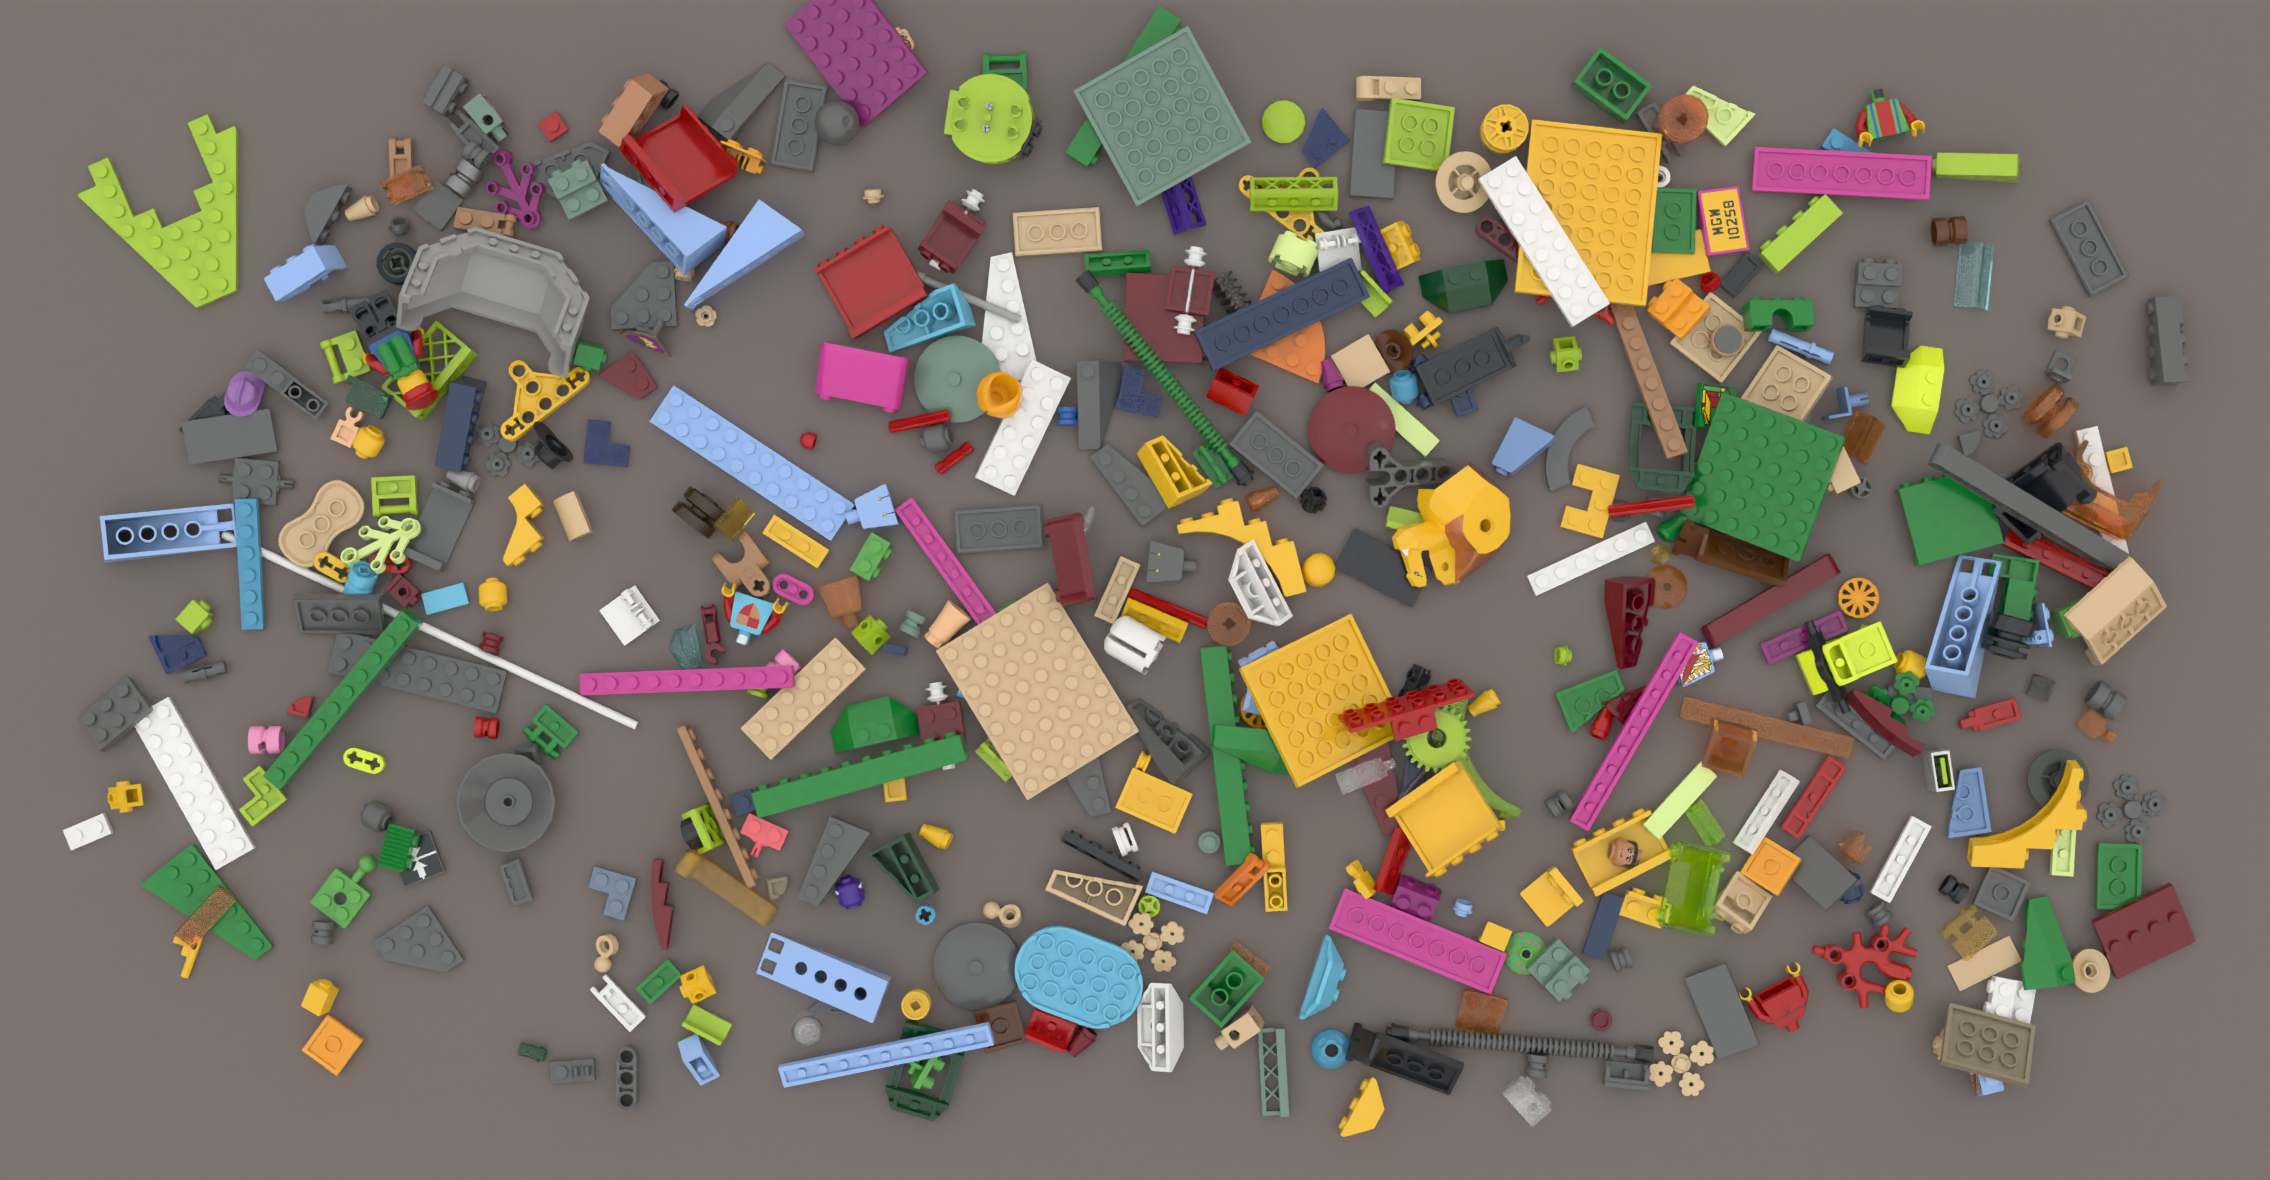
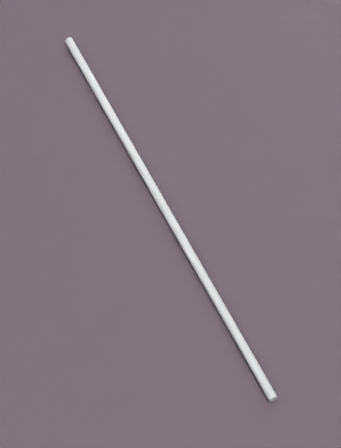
(456, 642)

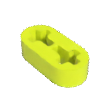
(362, 765)

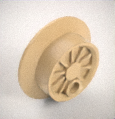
(1459, 184)

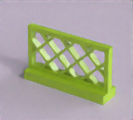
(452, 370)

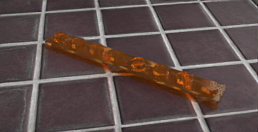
(1769, 727)

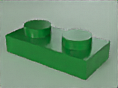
(659, 981)

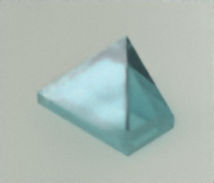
(686, 647)

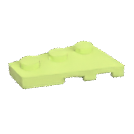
(1724, 118)

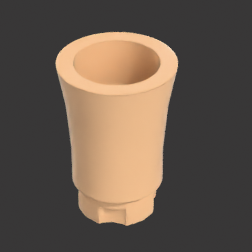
(947, 624)

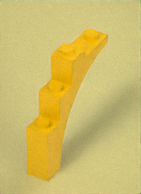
(1229, 522)
(2039, 832)

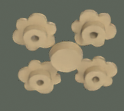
(1153, 941)
(1681, 1063)

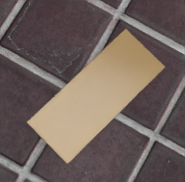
(1984, 963)

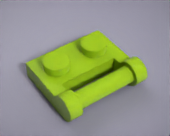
(351, 351)
(394, 488)

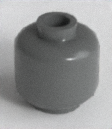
(937, 438)
(376, 816)

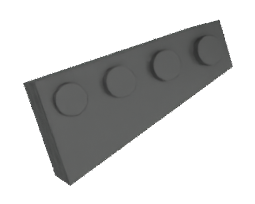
(2166, 341)

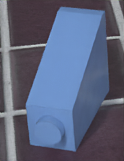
(1520, 447)

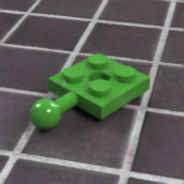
(356, 894)

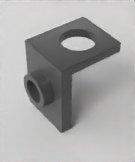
(2057, 375)

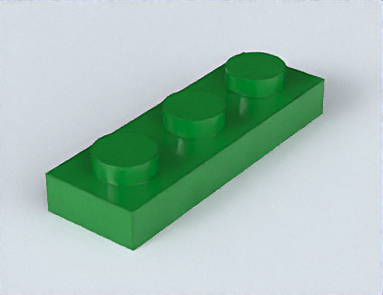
(1118, 262)

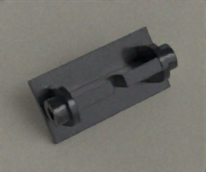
(1416, 677)

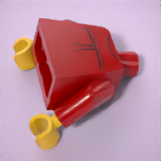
(1781, 1002)

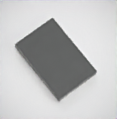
(1821, 874)

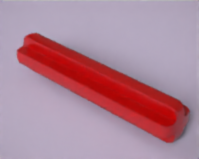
(919, 421)

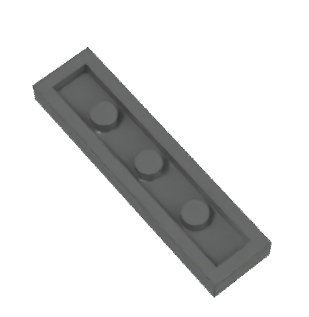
(1855, 726)

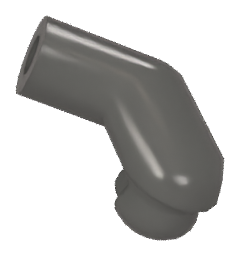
(1326, 220)

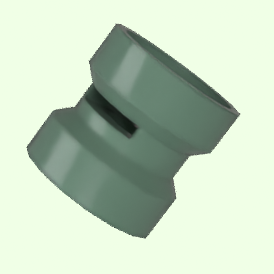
(912, 623)

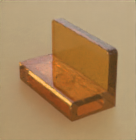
(1863, 436)

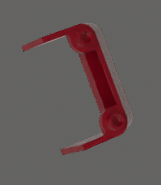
(1070, 559)

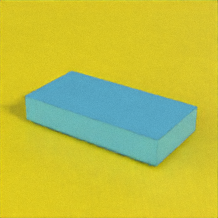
(445, 598)

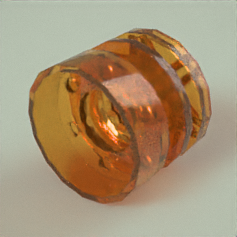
(1689, 108)

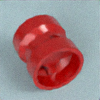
(486, 727)

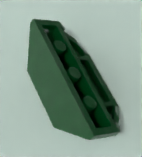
(1464, 285)

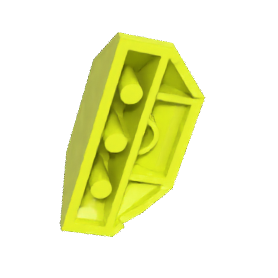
(1919, 389)

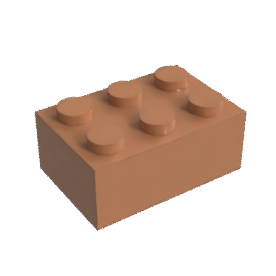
(633, 108)

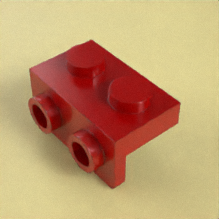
(1049, 1030)

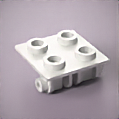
(1337, 247)
(629, 615)

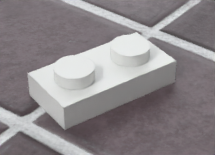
(88, 831)

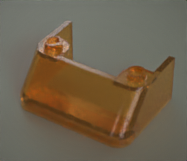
(2109, 512)

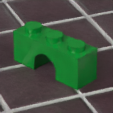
(1795, 312)

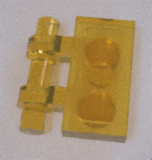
(1974, 937)

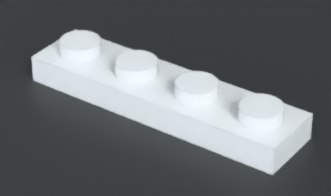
(1766, 812)
(1900, 859)

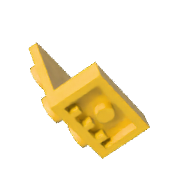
(1550, 896)

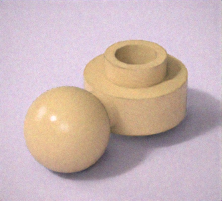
(993, 910)
(606, 946)

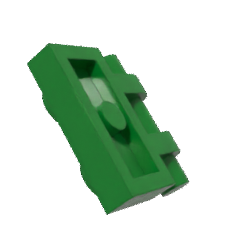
(555, 727)

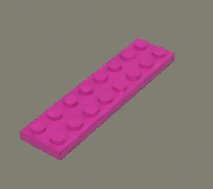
(1841, 173)
(1417, 941)

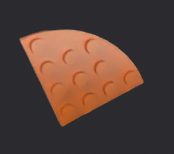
(1299, 352)

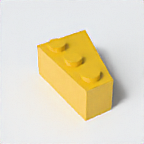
(1171, 473)

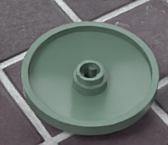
(950, 374)

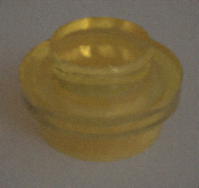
(1660, 554)

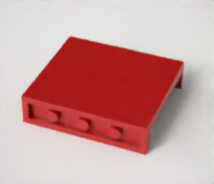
(680, 159)
(872, 281)

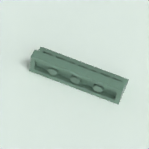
(1281, 1072)

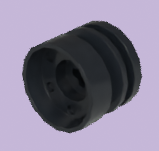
(2008, 636)

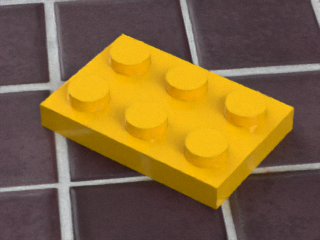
(1154, 800)

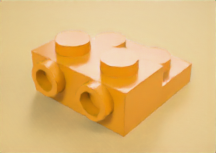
(1678, 308)

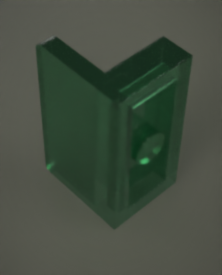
(368, 397)

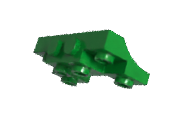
(2018, 586)

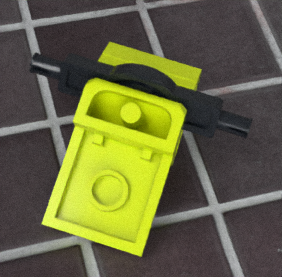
(1843, 659)

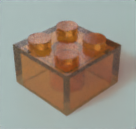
(1729, 747)

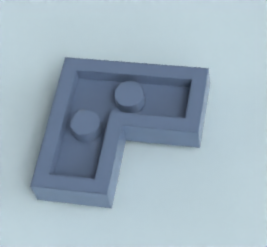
(619, 888)

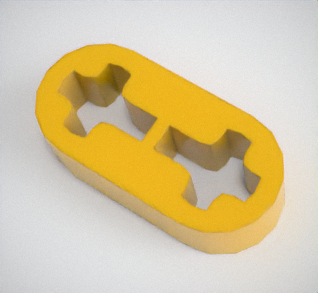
(335, 561)

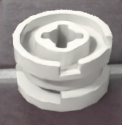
(1123, 840)

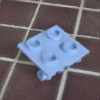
(2043, 635)

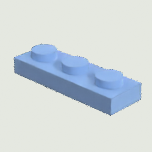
(1179, 892)

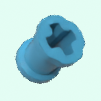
(924, 921)

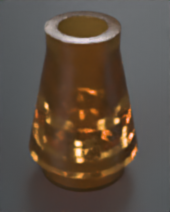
(1261, 498)

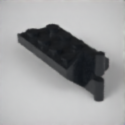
(1468, 364)
(1403, 1059)

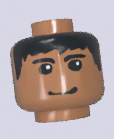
(1624, 853)

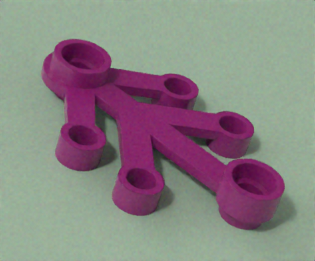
(518, 191)

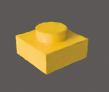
(2118, 460)

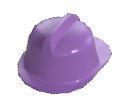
(243, 394)

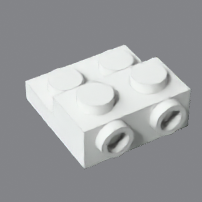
(2009, 999)

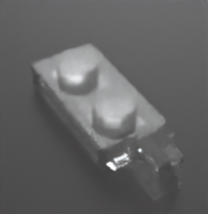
(1363, 774)

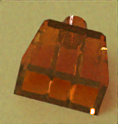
(843, 599)

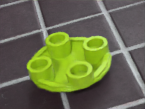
(1283, 121)

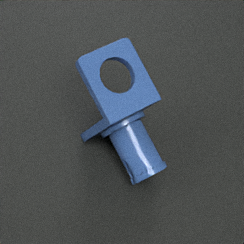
(1847, 402)

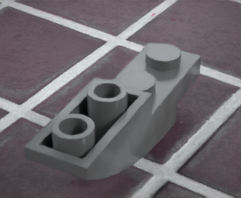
(286, 384)

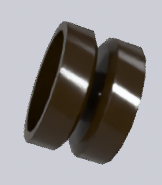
(698, 514)

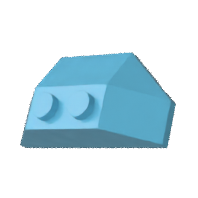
(1323, 980)

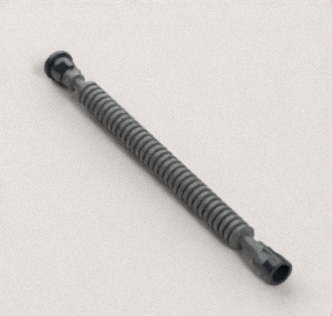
(1639, 1053)

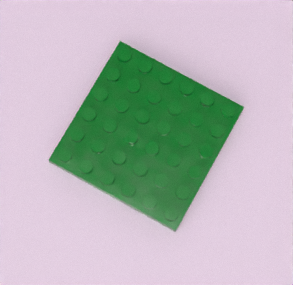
(1763, 476)

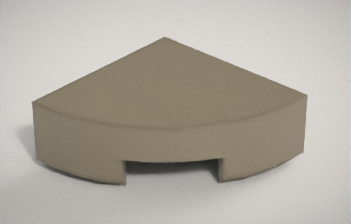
(777, 886)

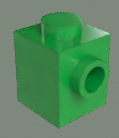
(589, 355)

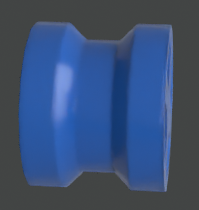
(1067, 416)

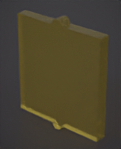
(734, 518)

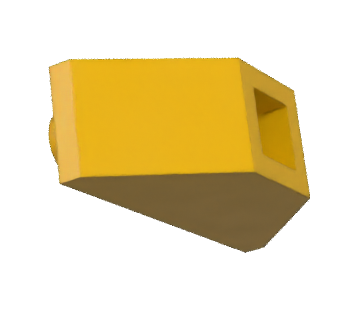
(1364, 1110)

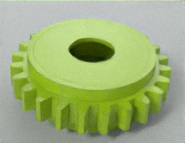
(1451, 748)

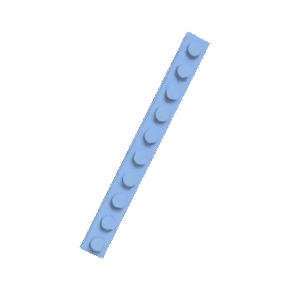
(886, 1054)

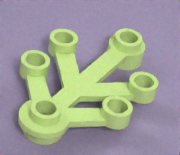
(384, 542)

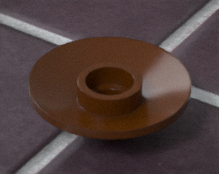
(1385, 344)

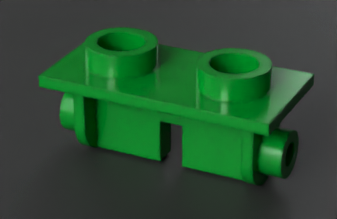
(1212, 465)

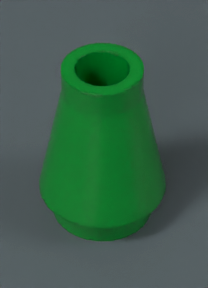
(1670, 528)

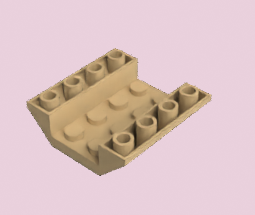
(2115, 610)

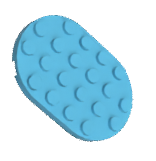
(1078, 977)

